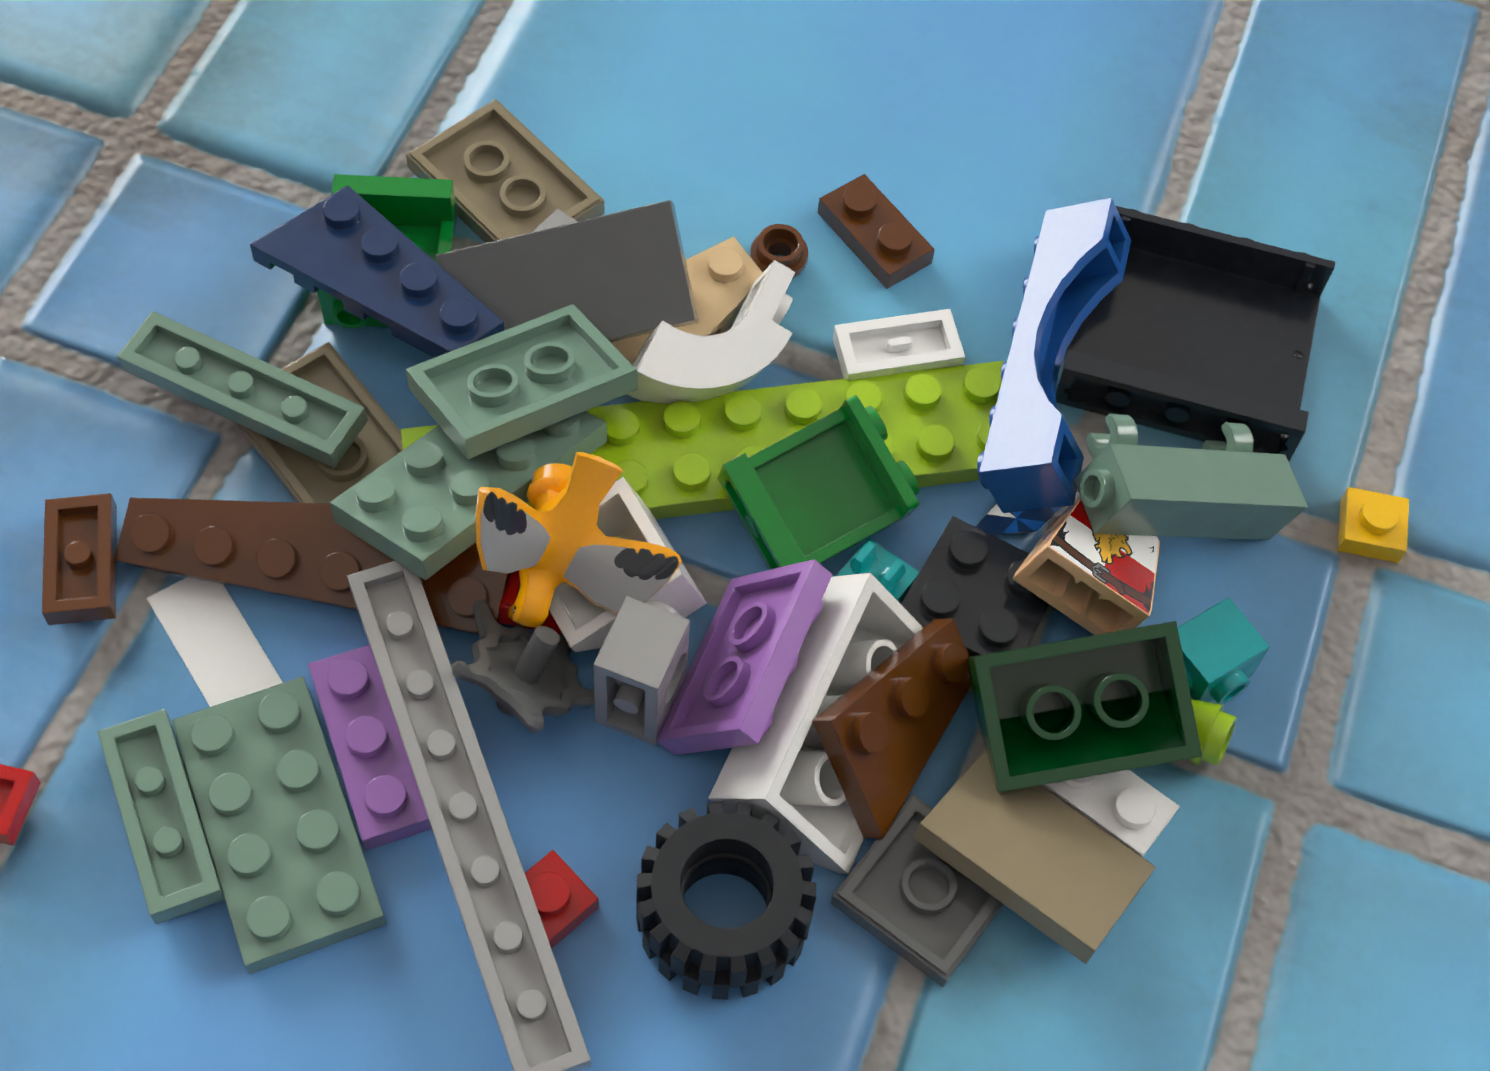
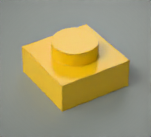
(1373, 525)

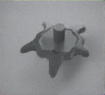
(523, 670)

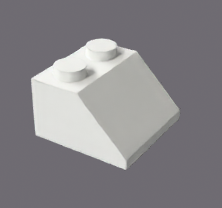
(625, 517)

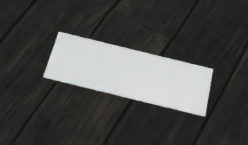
(213, 640)

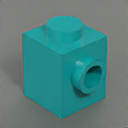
(1220, 652)

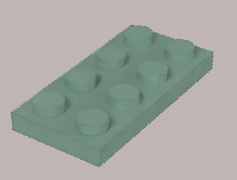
(426, 496)
(277, 825)

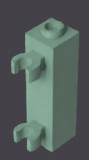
(1186, 490)

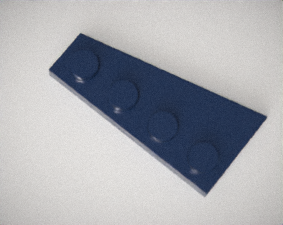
(376, 273)

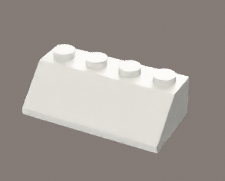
(789, 765)

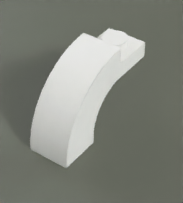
(700, 367)

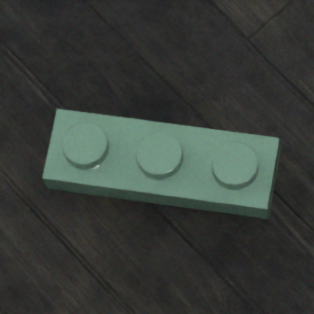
(160, 816)

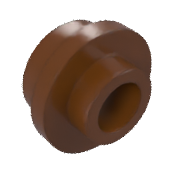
(780, 240)

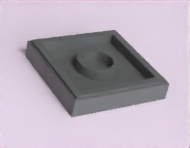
(916, 899)

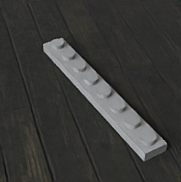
(468, 824)

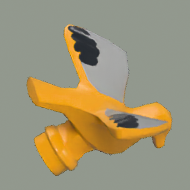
(562, 541)

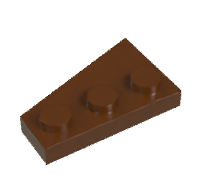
(893, 721)

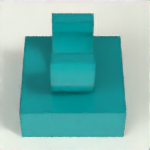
(884, 566)

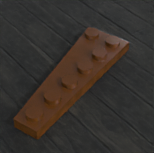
(287, 553)

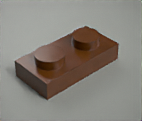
(875, 231)
(79, 559)

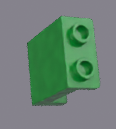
(416, 207)
(821, 488)

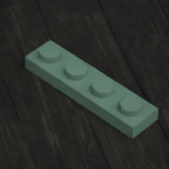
(243, 389)

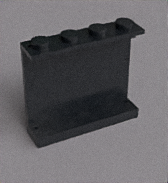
(1200, 336)

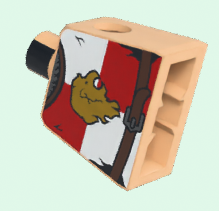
(1092, 577)

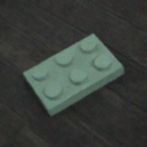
(521, 380)

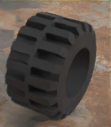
(737, 847)

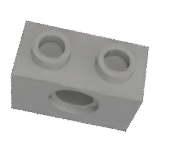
(641, 668)

